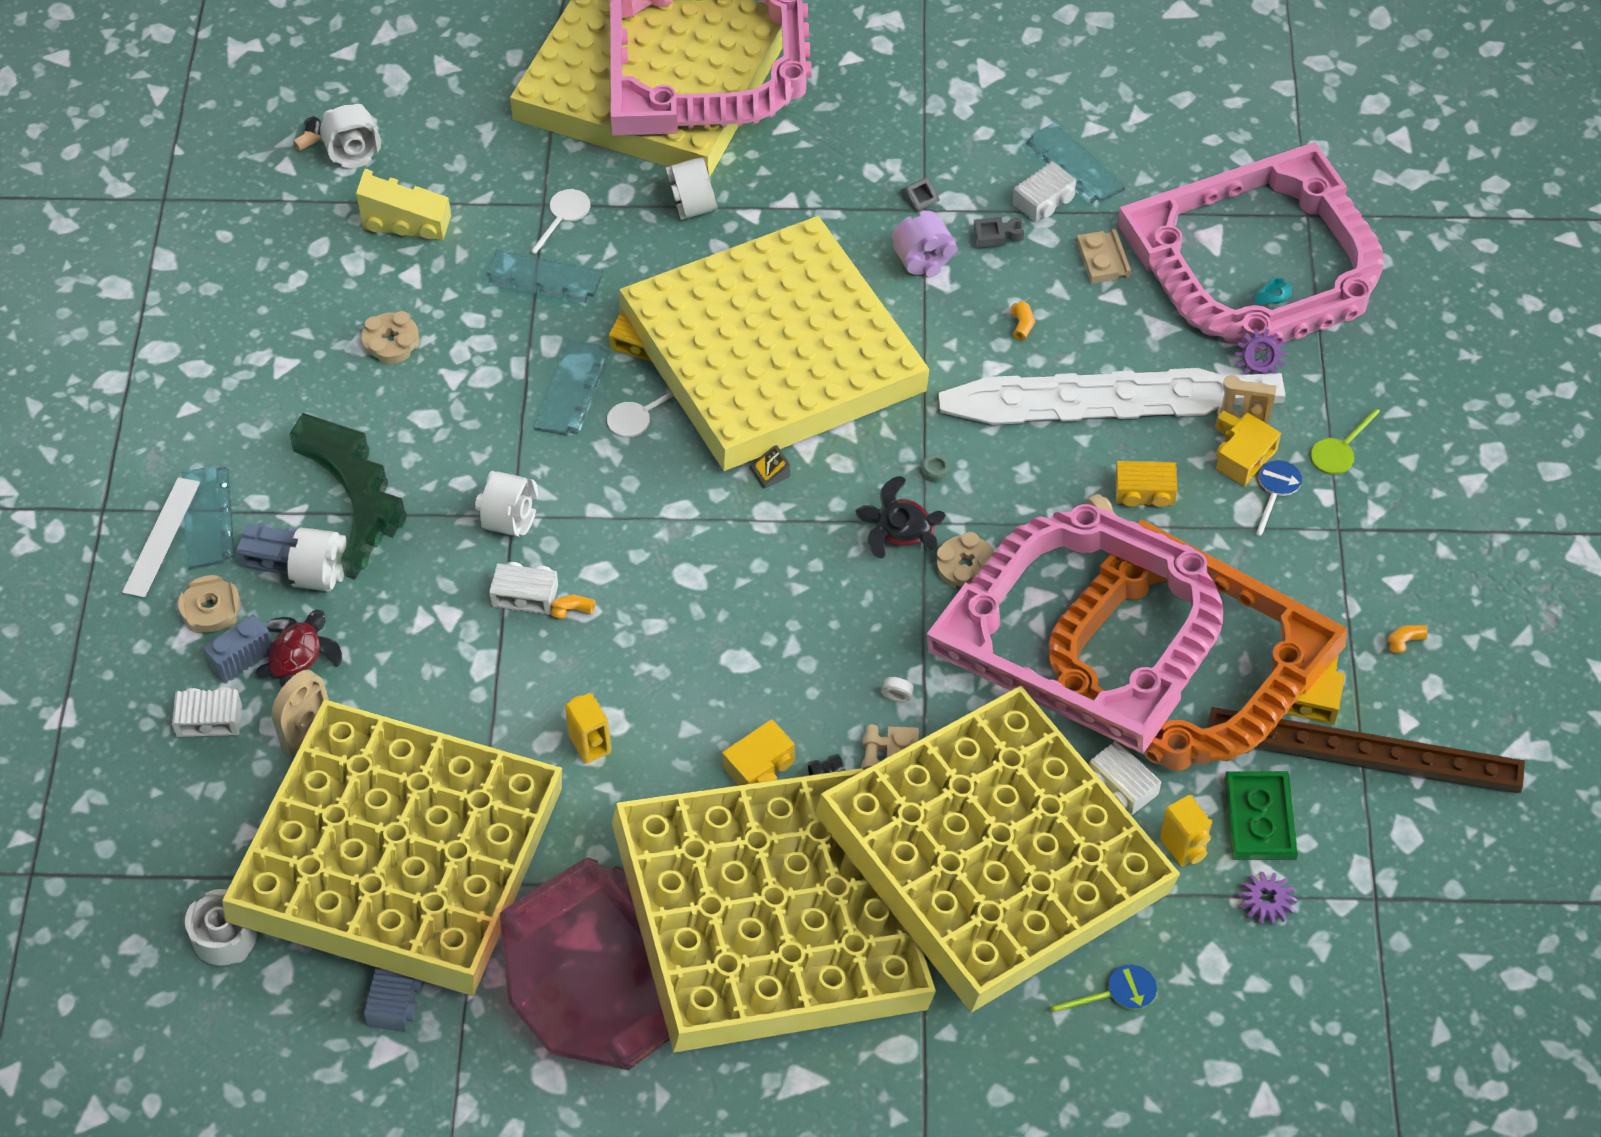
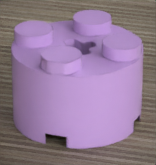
(923, 244)

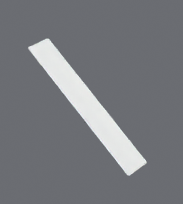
(161, 537)

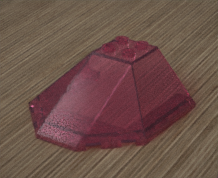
(583, 968)

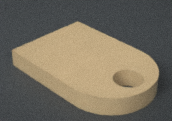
(296, 709)

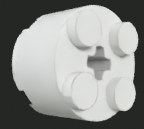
(350, 135)
(691, 188)
(507, 503)
(316, 559)
(214, 938)

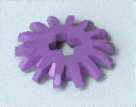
(1272, 354)
(1266, 909)

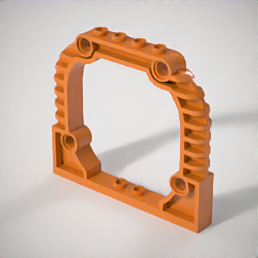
(1306, 651)

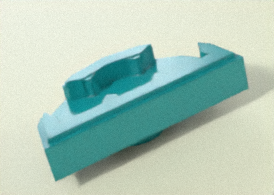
(1274, 292)

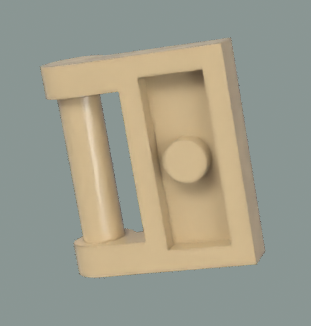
(1257, 398)

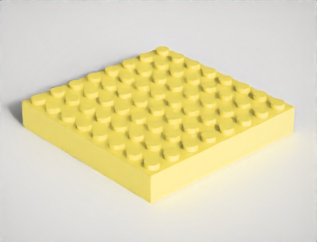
(679, 45)
(773, 342)
(394, 846)
(996, 846)
(761, 916)

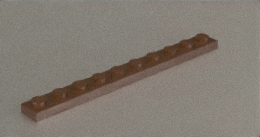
(1389, 753)

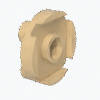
(388, 324)
(962, 547)
(211, 619)

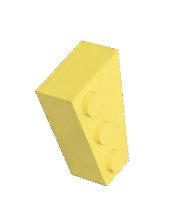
(401, 210)

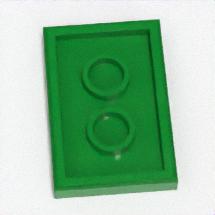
(1260, 815)

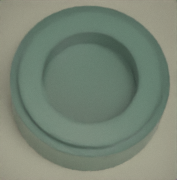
(935, 468)

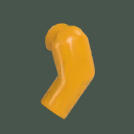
(1026, 320)
(573, 602)
(1406, 633)

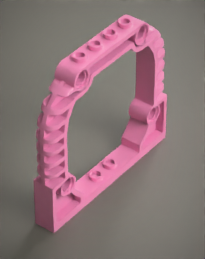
(659, 110)
(1297, 173)
(1125, 713)

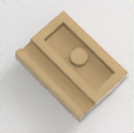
(1103, 256)

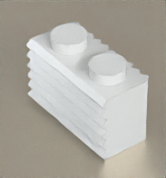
(1044, 192)
(523, 588)
(207, 712)
(1125, 777)

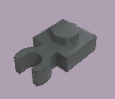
(994, 233)

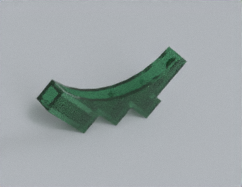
(345, 457)

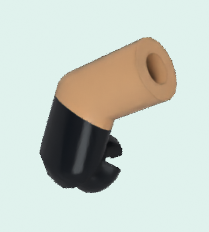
(311, 134)

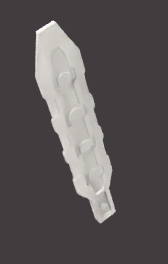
(1094, 396)

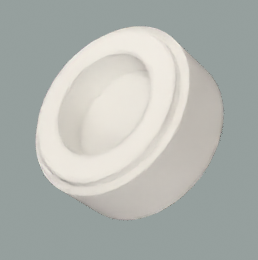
(897, 689)

